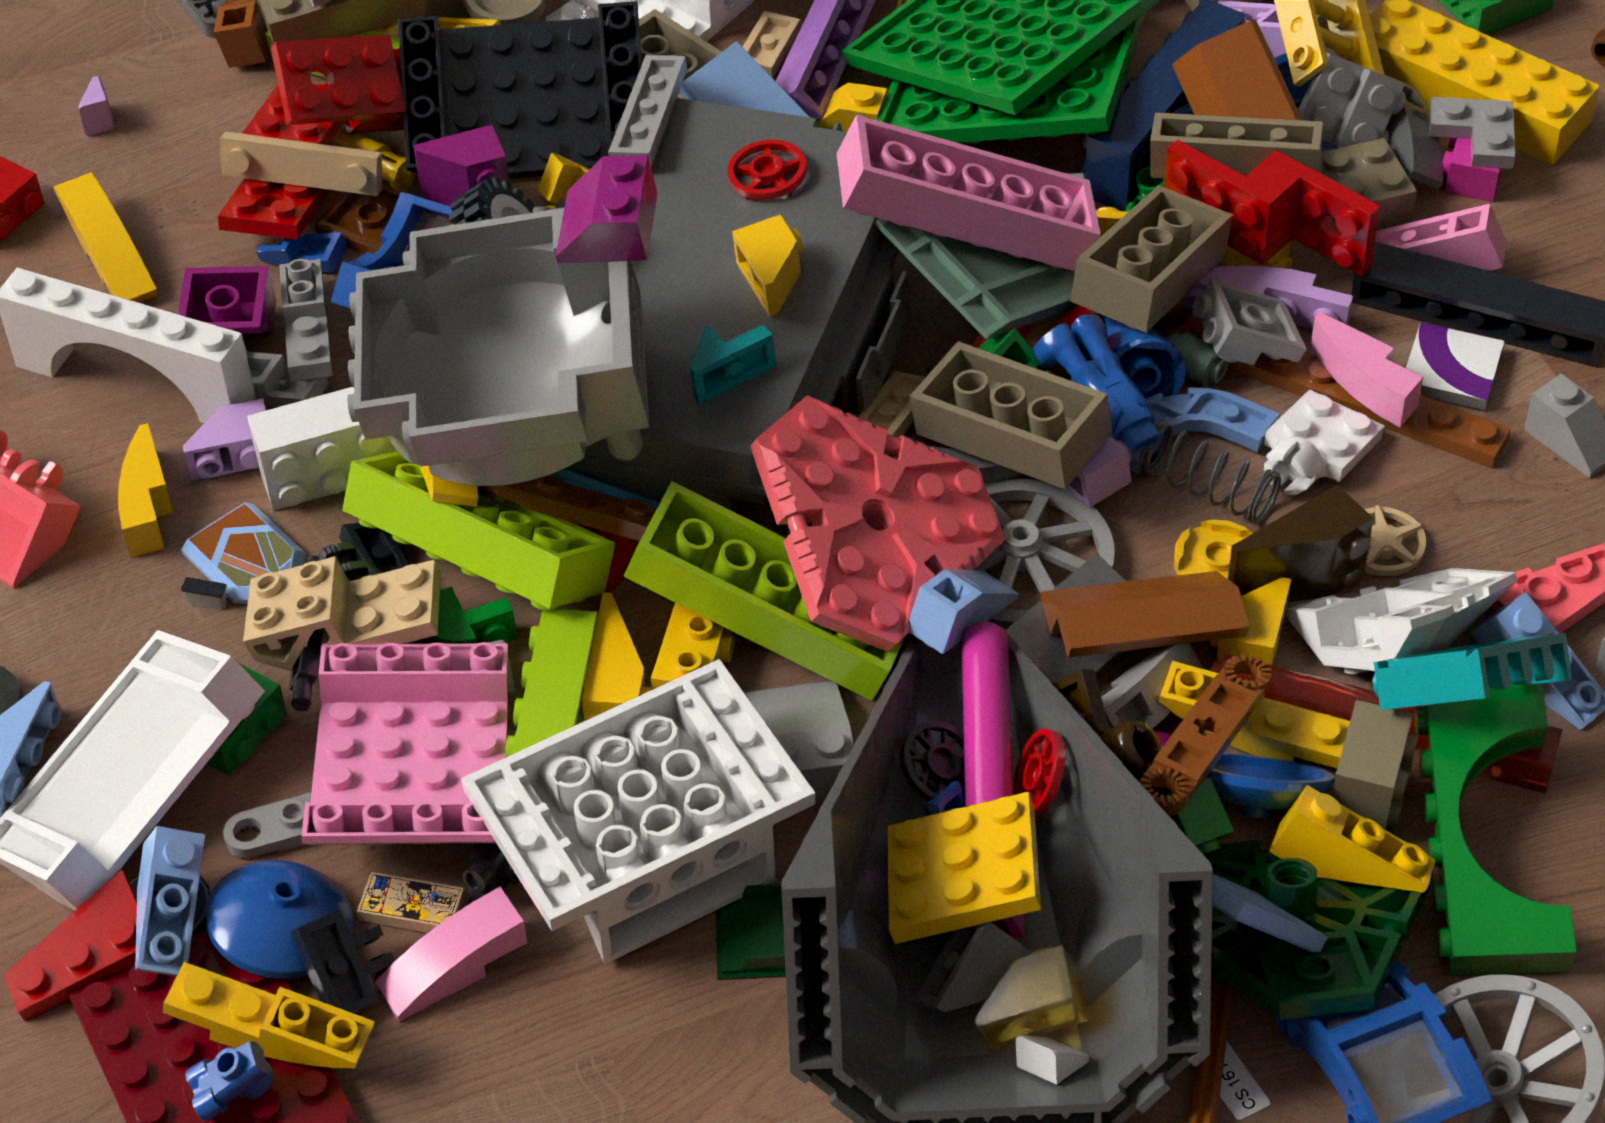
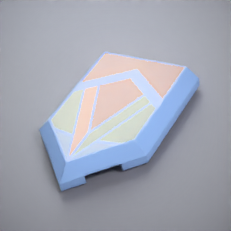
(241, 548)

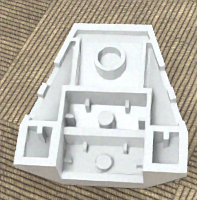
(1398, 621)

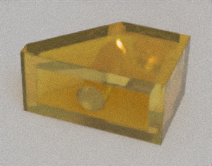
(1033, 998)

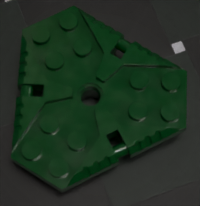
(1292, 982)

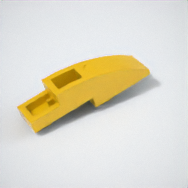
(1272, 728)
(283, 1024)

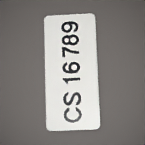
(1239, 1088)

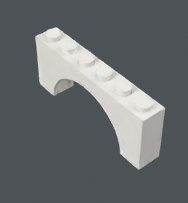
(50, 315)

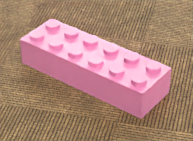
(966, 193)

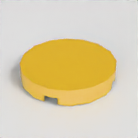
(1207, 547)

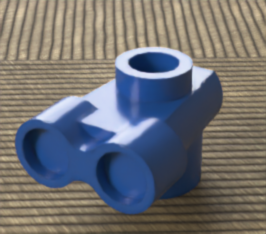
(230, 1074)

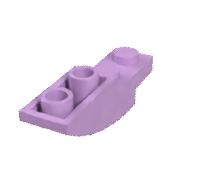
(1292, 286)

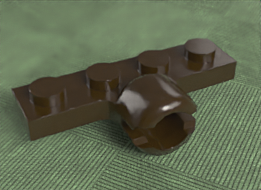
(1131, 742)

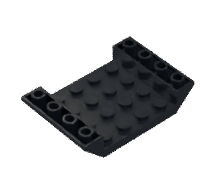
(534, 82)

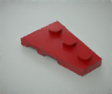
(82, 949)

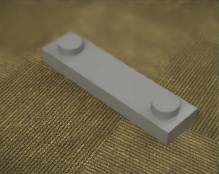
(649, 106)

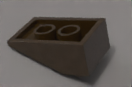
(1315, 546)

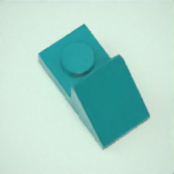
(726, 365)

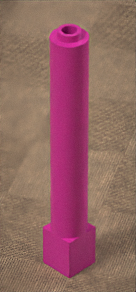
(988, 725)

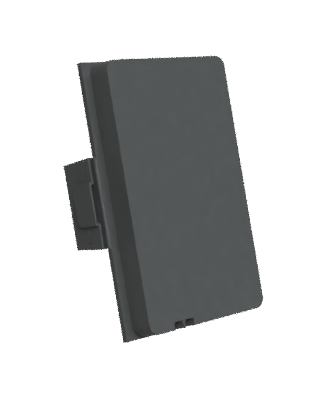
(828, 336)

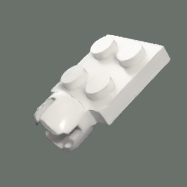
(1318, 441)

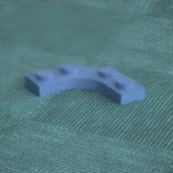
(1210, 412)

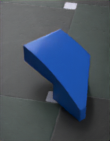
(323, 246)

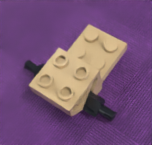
(317, 605)

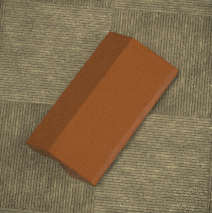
(1235, 77)
(1145, 613)

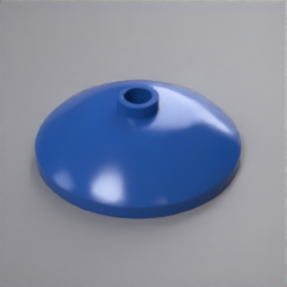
(1265, 782)
(258, 908)

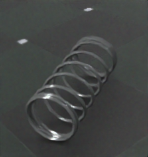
(1263, 483)

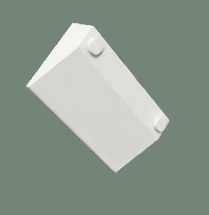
(124, 767)

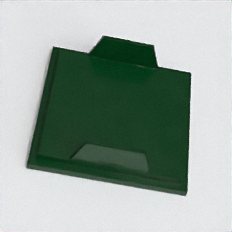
(751, 935)

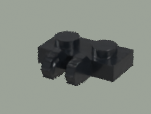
(365, 551)
(335, 963)

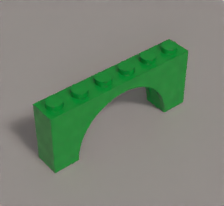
(1484, 922)

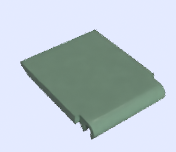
(984, 283)

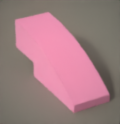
(1366, 369)
(452, 954)

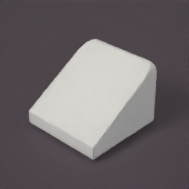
(1048, 1058)

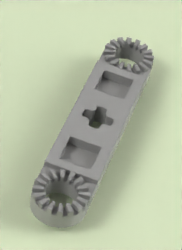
(278, 823)

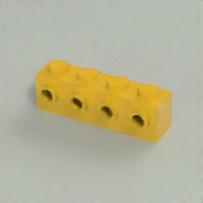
(689, 645)

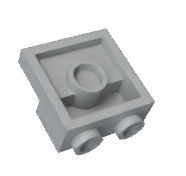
(1351, 102)
(1246, 323)

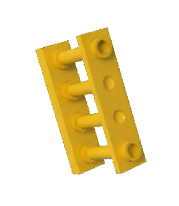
(1304, 40)

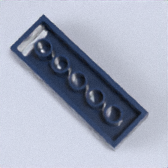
(1124, 150)

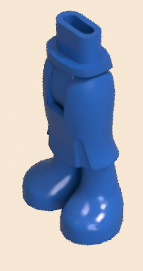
(1129, 410)

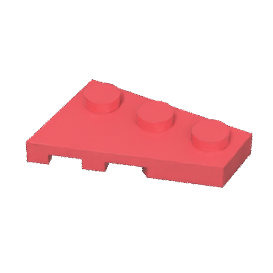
(1563, 590)

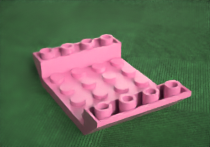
(400, 737)

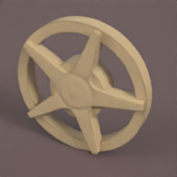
(1387, 542)

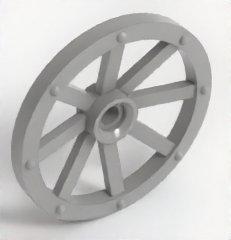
(1028, 545)
(1504, 1066)

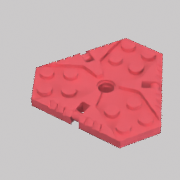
(874, 517)

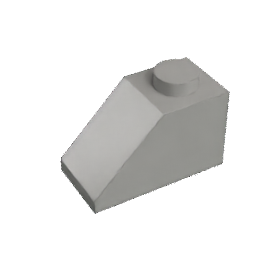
(1568, 424)

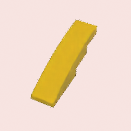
(105, 239)

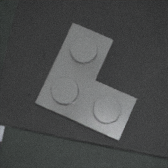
(1483, 121)

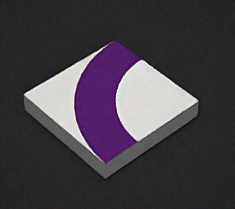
(1455, 364)

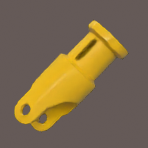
(392, 165)

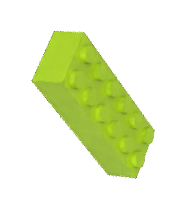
(497, 540)
(746, 584)

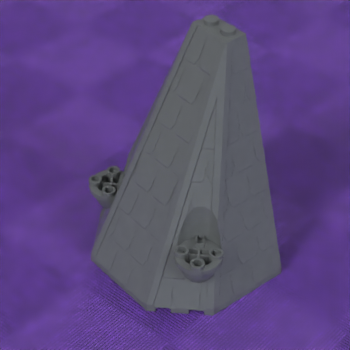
(1114, 891)

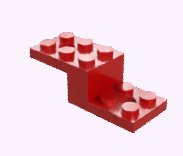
(360, 76)
(1279, 204)
(271, 206)

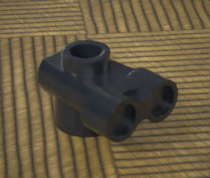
(487, 871)

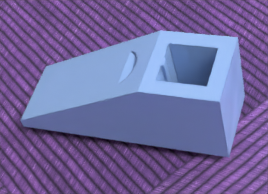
(954, 603)
(1575, 699)
(22, 739)
(167, 899)

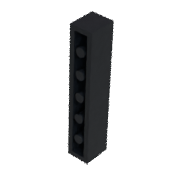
(1483, 304)

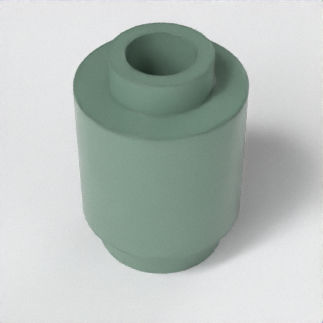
(1199, 358)

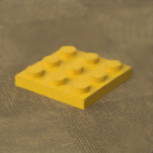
(962, 868)

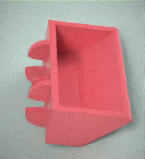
(32, 514)

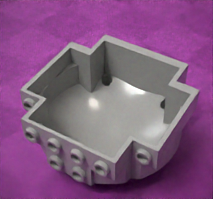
(497, 353)

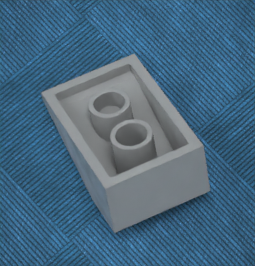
(810, 728)

